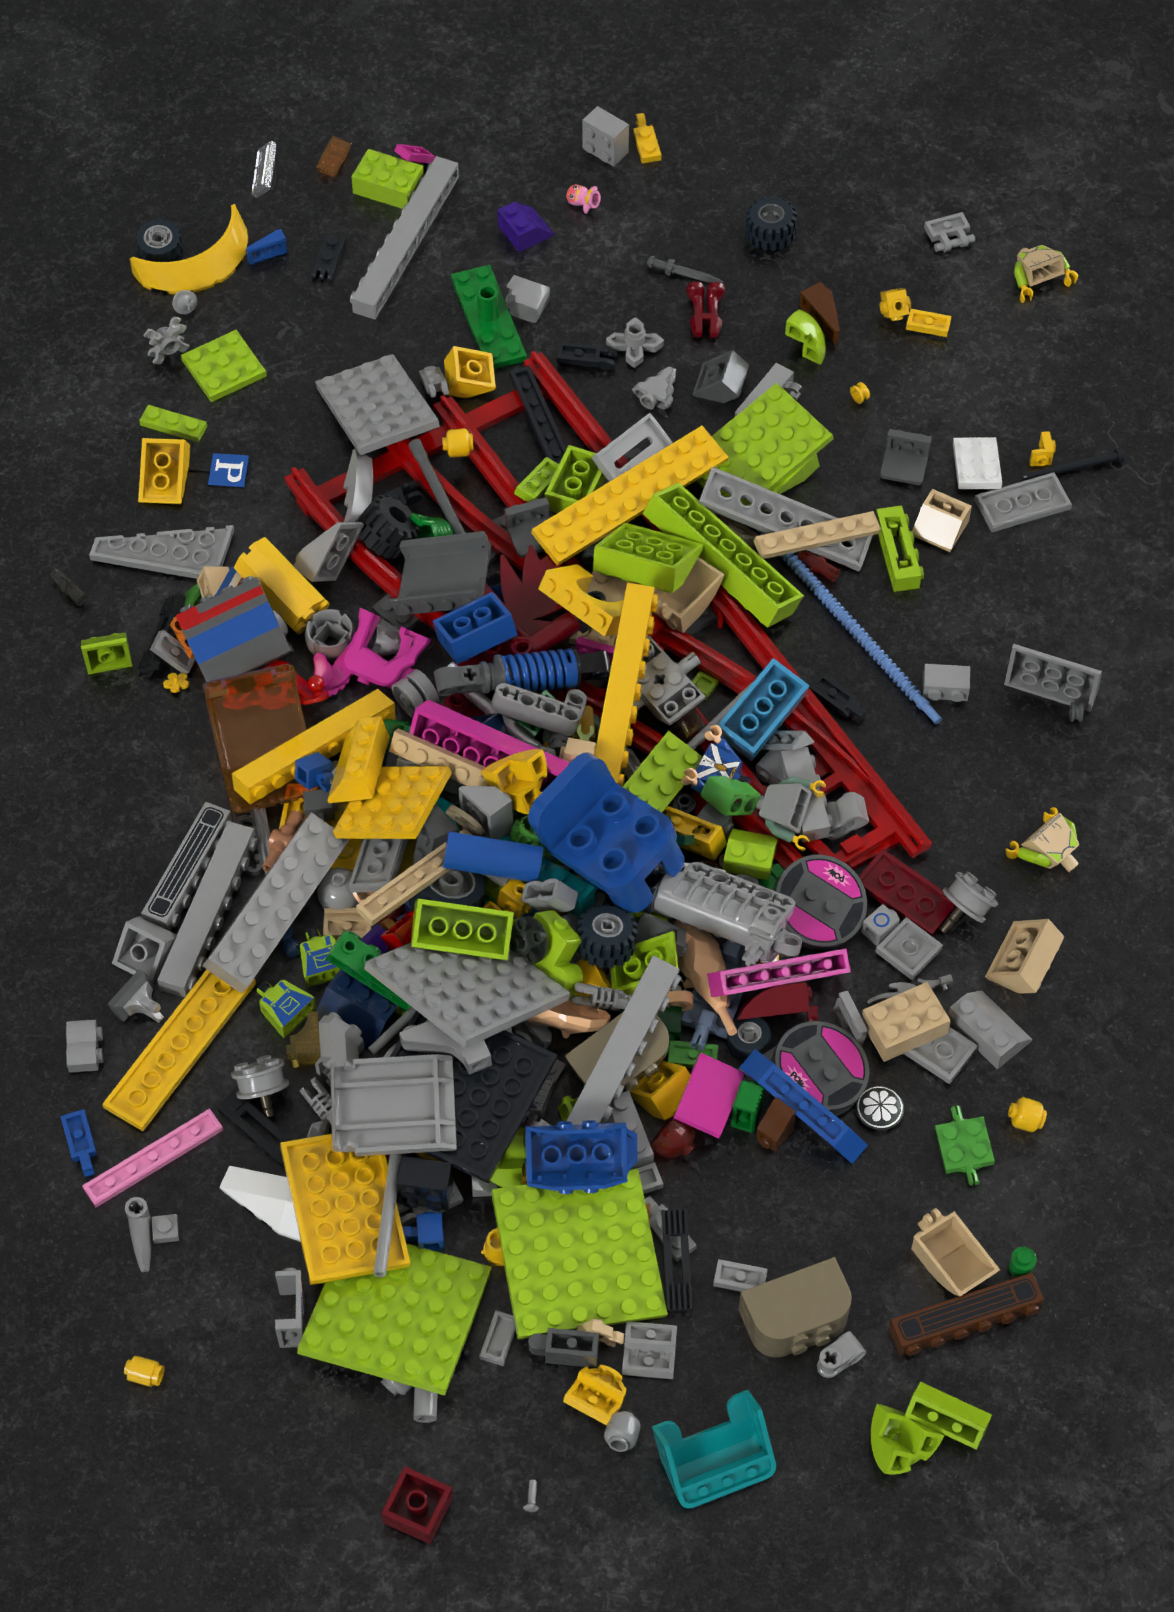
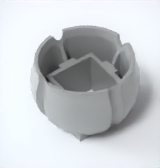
(326, 624)

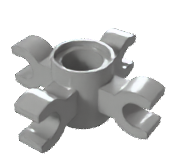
(166, 340)

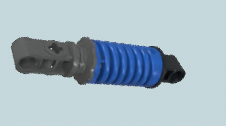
(527, 671)

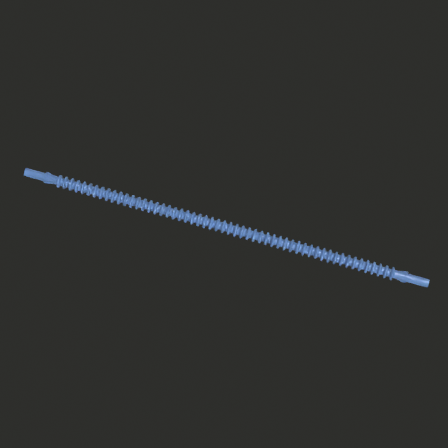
(839, 611)

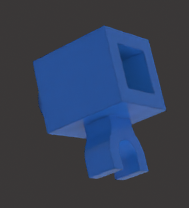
(314, 771)
(428, 1231)

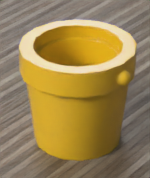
(492, 1249)

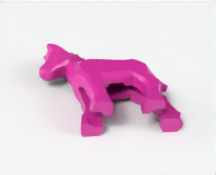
(366, 663)

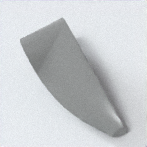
(140, 1231)

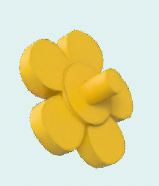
(176, 682)

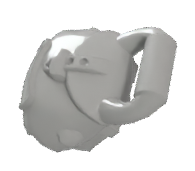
(385, 639)

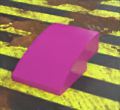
(709, 1095)

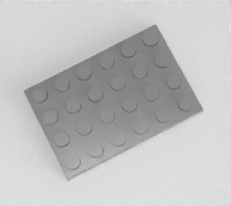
(377, 404)

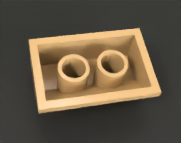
(1025, 955)

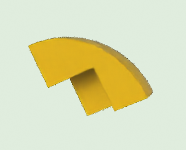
(519, 777)

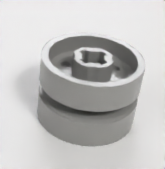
(414, 691)

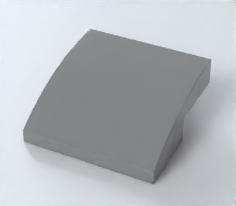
(649, 1350)

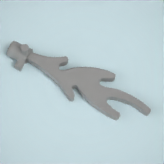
(902, 987)

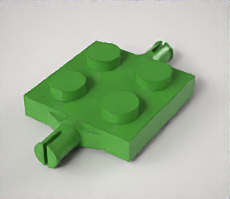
(964, 1145)

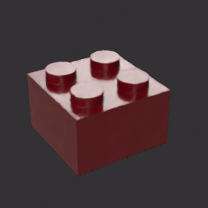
(417, 1505)

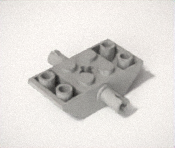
(666, 687)

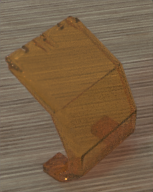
(250, 718)

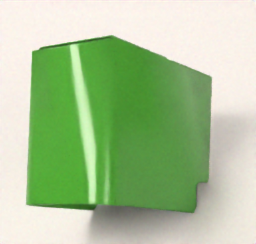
(720, 793)

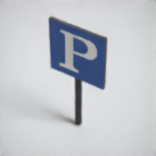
(226, 470)

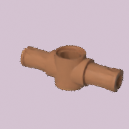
(281, 837)

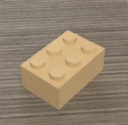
(905, 1021)

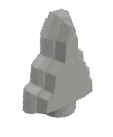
(657, 389)

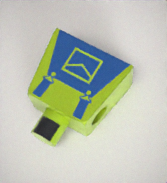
(313, 956)
(285, 1005)

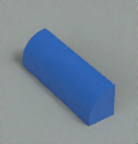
(492, 857)

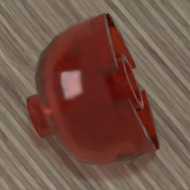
(674, 1139)

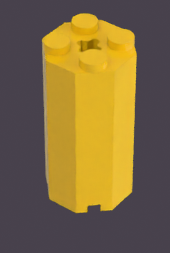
(282, 583)

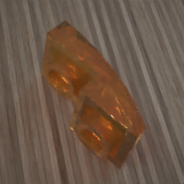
(333, 156)

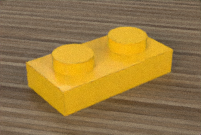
(928, 322)

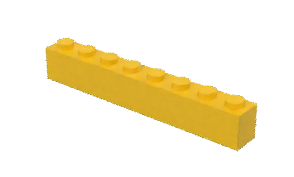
(326, 737)

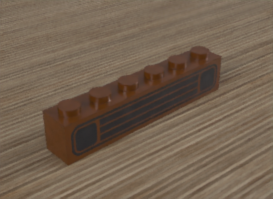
(966, 1314)

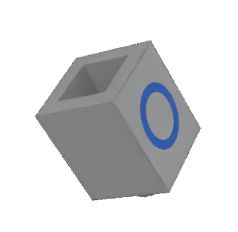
(880, 924)

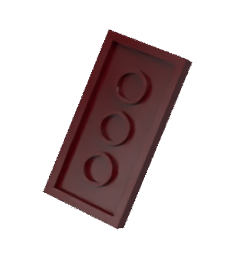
(906, 892)

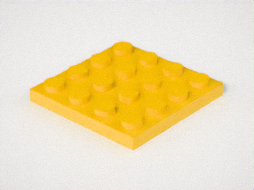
(398, 805)

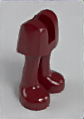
(714, 294)

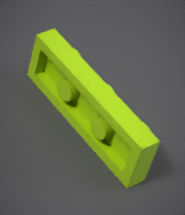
(173, 423)
(537, 481)

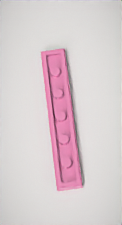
(152, 1158)

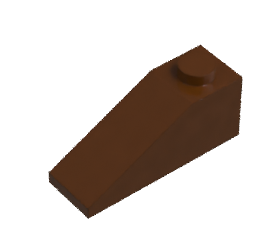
(820, 304)

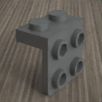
(905, 457)
(520, 522)
(651, 927)

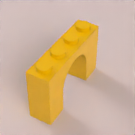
(569, 588)

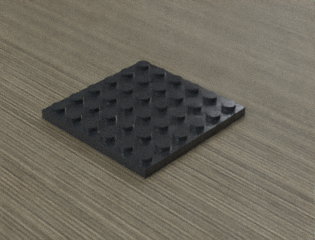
(492, 1100)

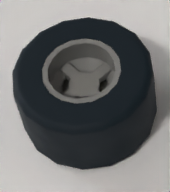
(749, 1030)

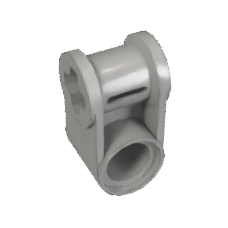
(842, 1352)

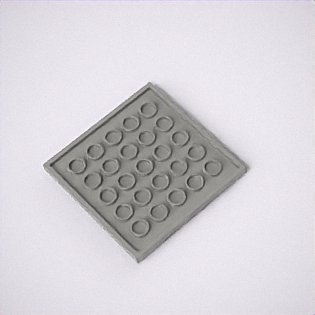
(467, 993)

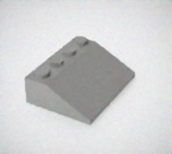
(1052, 677)

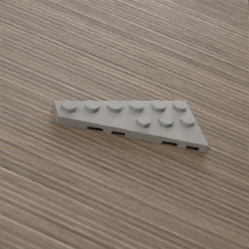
(168, 552)

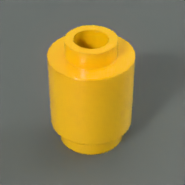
(144, 1371)

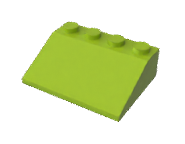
(646, 557)

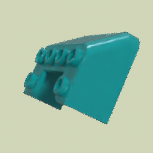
(718, 1457)

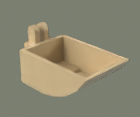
(691, 599)
(952, 1253)

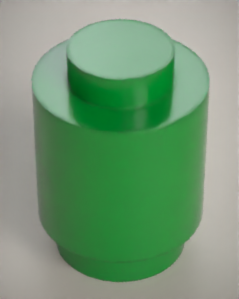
(1022, 1262)

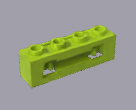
(909, 572)

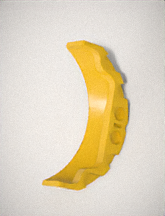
(200, 270)

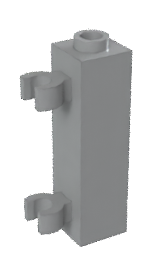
(777, 374)

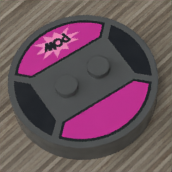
(827, 901)
(824, 1063)

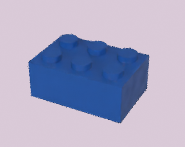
(475, 627)

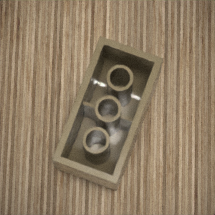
(586, 1055)
(797, 1309)

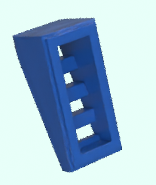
(270, 246)

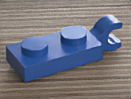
(79, 1139)

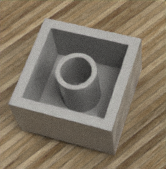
(605, 136)

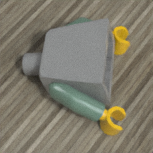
(786, 806)

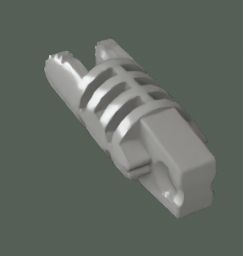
(601, 997)
(321, 1102)

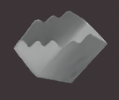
(526, 298)

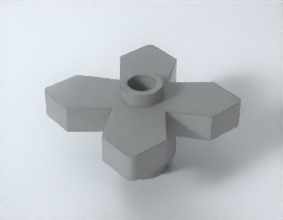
(634, 342)

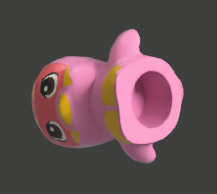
(580, 195)

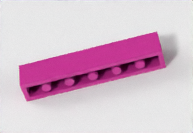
(778, 973)

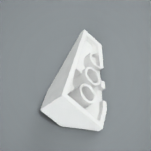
(264, 1196)

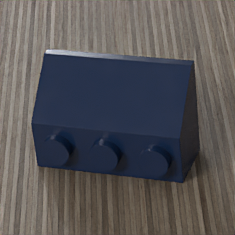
(358, 1006)

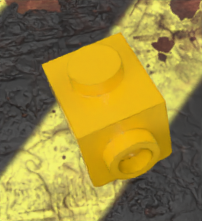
(1043, 455)

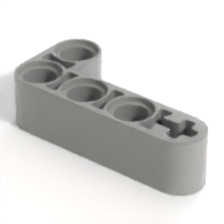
(539, 709)

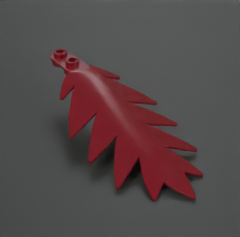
(523, 602)

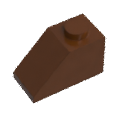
(776, 1125)

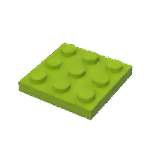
(223, 365)

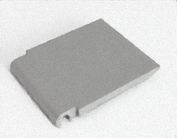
(393, 1105)

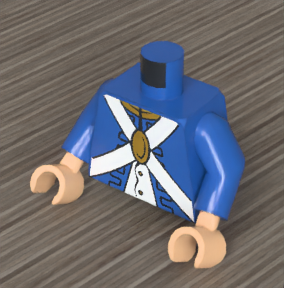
(717, 761)

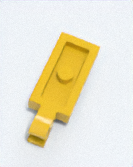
(646, 140)

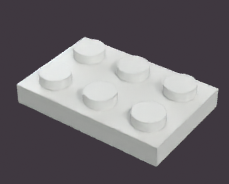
(977, 463)

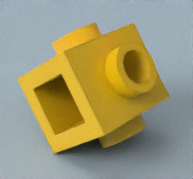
(895, 304)
(511, 896)

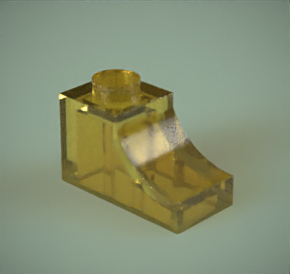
(305, 1045)

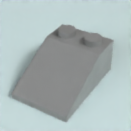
(328, 553)

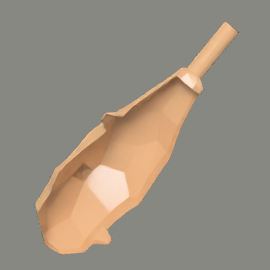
(704, 957)
(572, 1018)

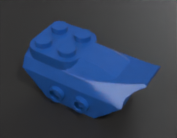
(579, 1156)

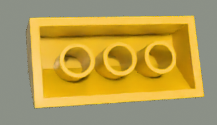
(360, 761)

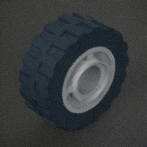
(158, 241)

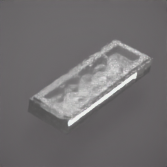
(264, 169)

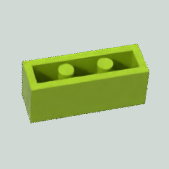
(948, 1415)

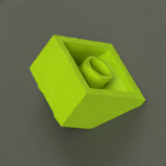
(106, 653)
(750, 854)

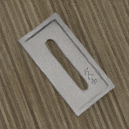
(645, 428)

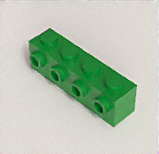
(350, 956)

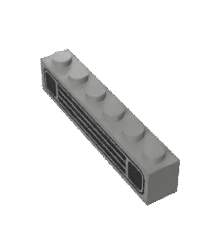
(186, 867)

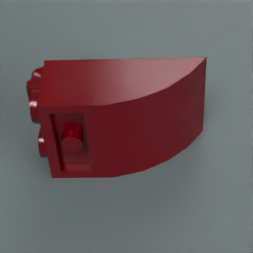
(779, 1001)

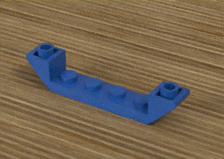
(806, 1106)

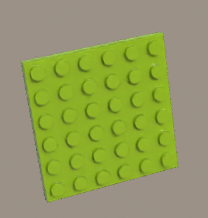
(578, 1256)
(401, 1323)

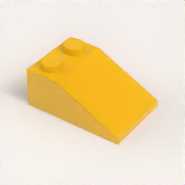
(163, 470)

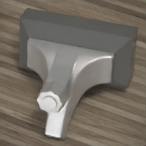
(136, 998)

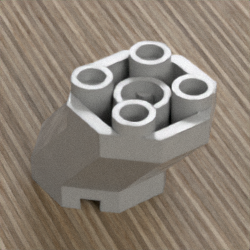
(337, 1044)

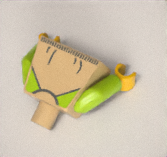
(1040, 265)
(1049, 844)

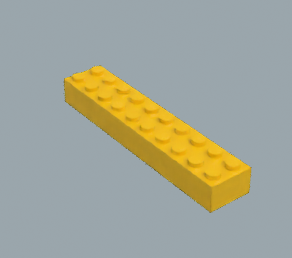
(624, 678)

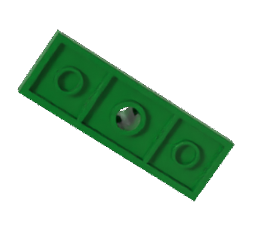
(488, 316)

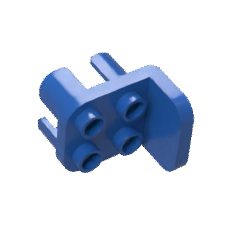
(605, 832)

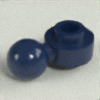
(291, 946)

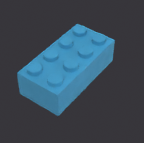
(762, 709)

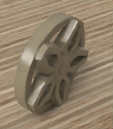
(464, 821)

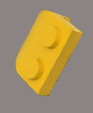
(597, 1393)

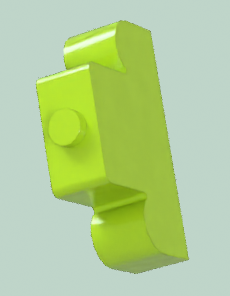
(561, 947)

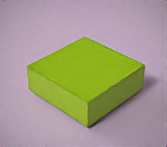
(705, 684)

